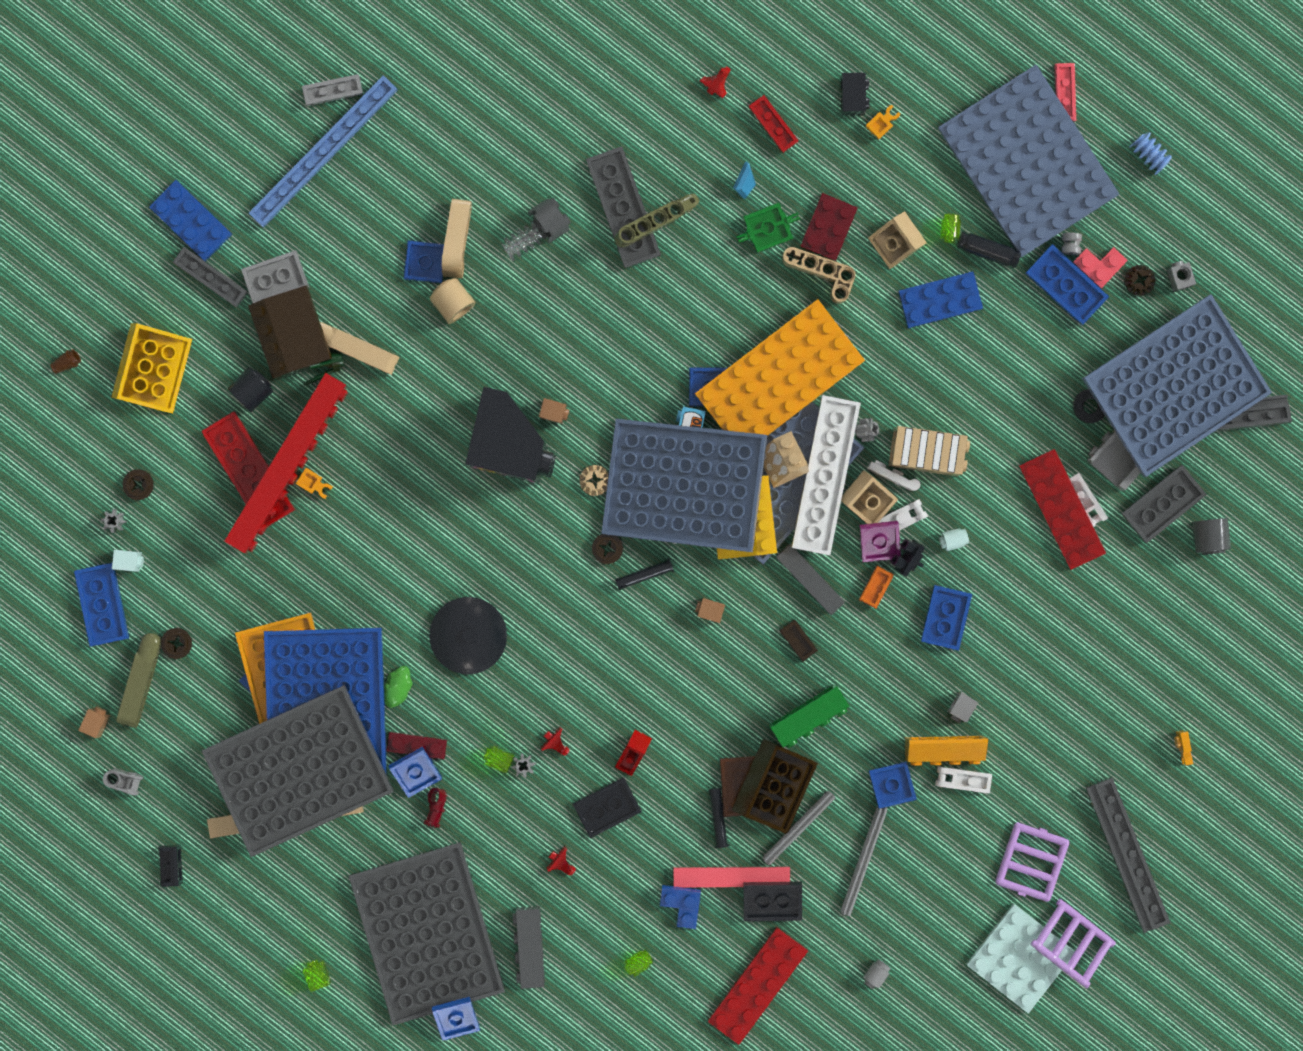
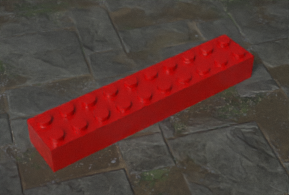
(286, 463)

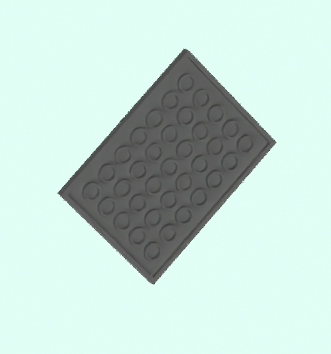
(297, 771)
(426, 932)

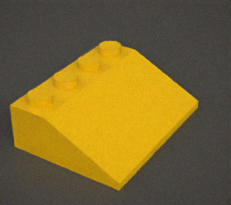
(151, 368)
(764, 534)

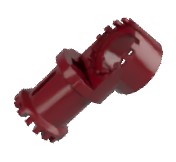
(436, 807)

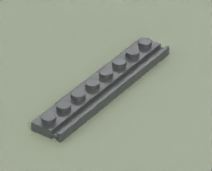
(1267, 412)
(1127, 855)

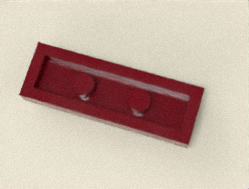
(408, 743)

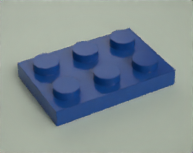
(946, 617)

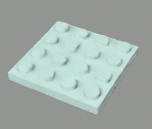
(1013, 964)

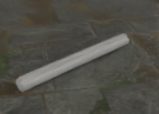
(863, 861)

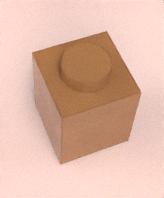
(554, 411)
(710, 610)
(94, 722)

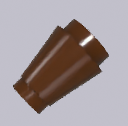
(68, 360)

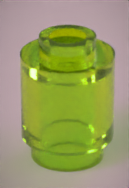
(950, 228)
(638, 963)

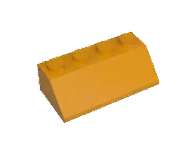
(945, 749)

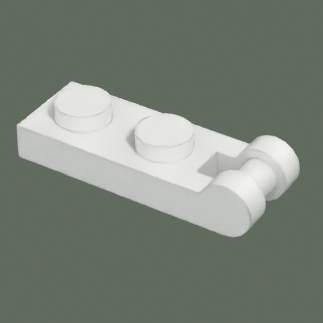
(894, 476)
(1088, 499)
(903, 516)
(964, 779)

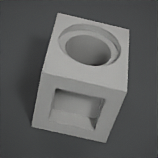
(1175, 282)
(962, 708)

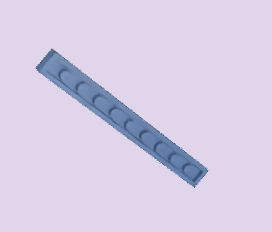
(323, 151)

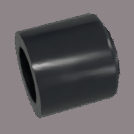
(251, 389)

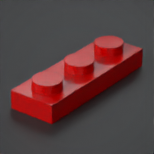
(773, 124)

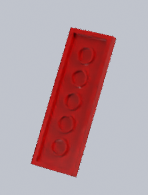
(241, 459)
(1062, 509)
(757, 985)

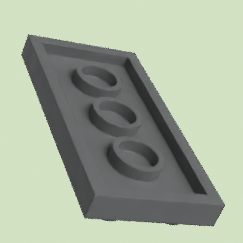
(1163, 504)

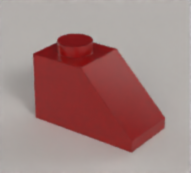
(633, 752)

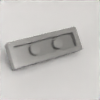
(332, 90)

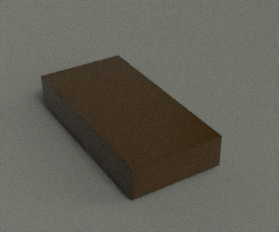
(798, 640)

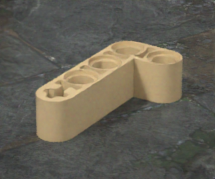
(456, 238)
(817, 270)

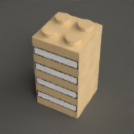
(928, 451)

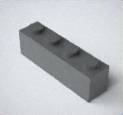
(529, 947)

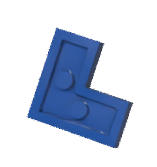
(686, 900)

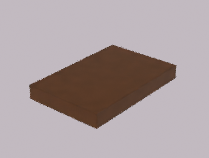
(732, 778)

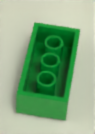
(809, 715)

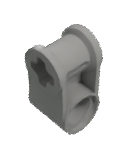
(127, 781)

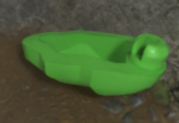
(397, 687)

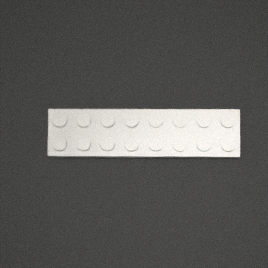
(826, 475)

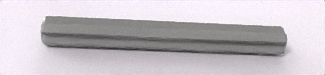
(798, 827)

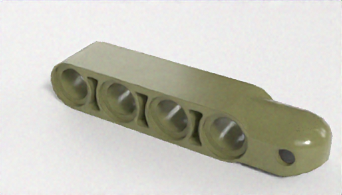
(682, 206)
(139, 680)

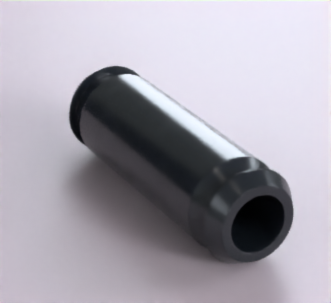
(988, 249)

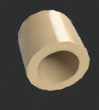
(452, 300)

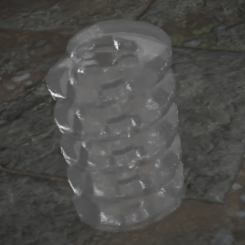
(522, 241)

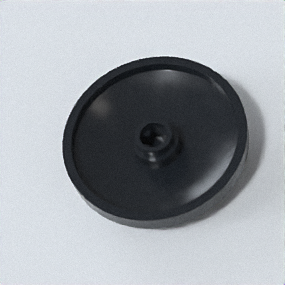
(468, 635)

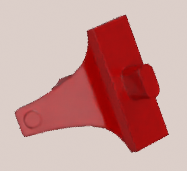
(716, 83)
(554, 742)
(559, 862)

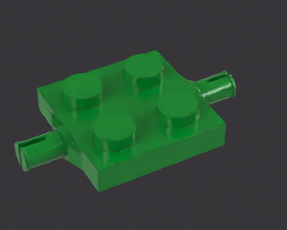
(768, 227)

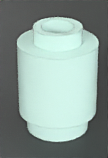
(954, 539)

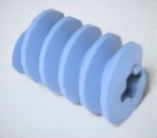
(1151, 152)

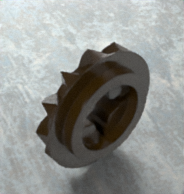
(1131, 277)
(129, 484)
(611, 557)
(169, 648)

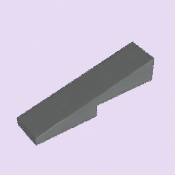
(810, 579)

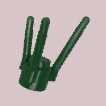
(335, 363)

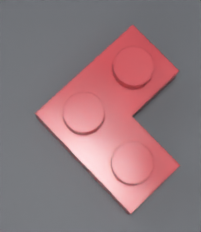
(1100, 271)

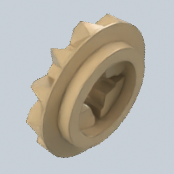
(588, 487)

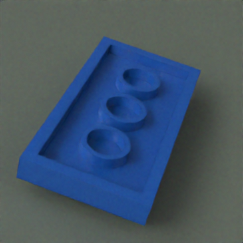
(190, 220)
(1067, 285)
(940, 300)
(101, 604)

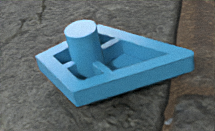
(745, 181)

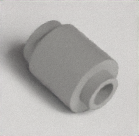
(876, 974)

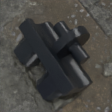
(910, 558)

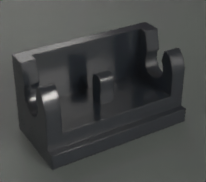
(170, 865)

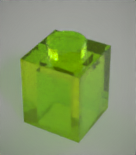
(498, 758)
(316, 975)

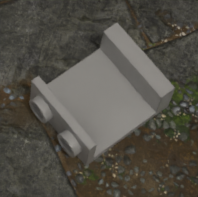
(1114, 461)

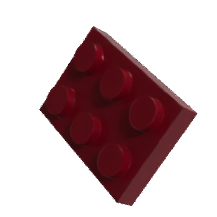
(828, 227)

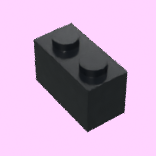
(854, 93)

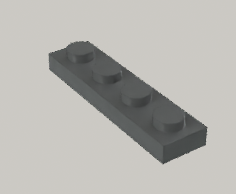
(210, 277)

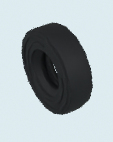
(1079, 411)

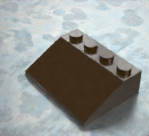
(290, 332)
(774, 786)

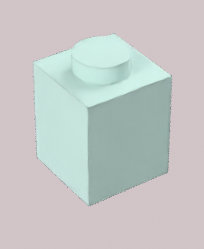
(127, 560)

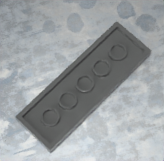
(621, 203)

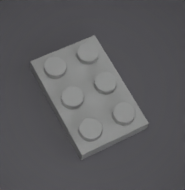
(274, 276)

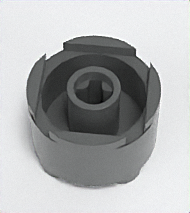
(549, 219)

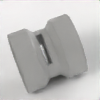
(1071, 243)

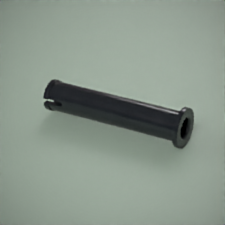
(644, 574)
(718, 818)

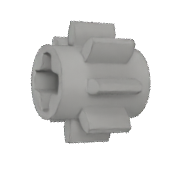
(867, 429)
(119, 521)
(524, 771)

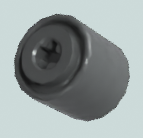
(1211, 536)

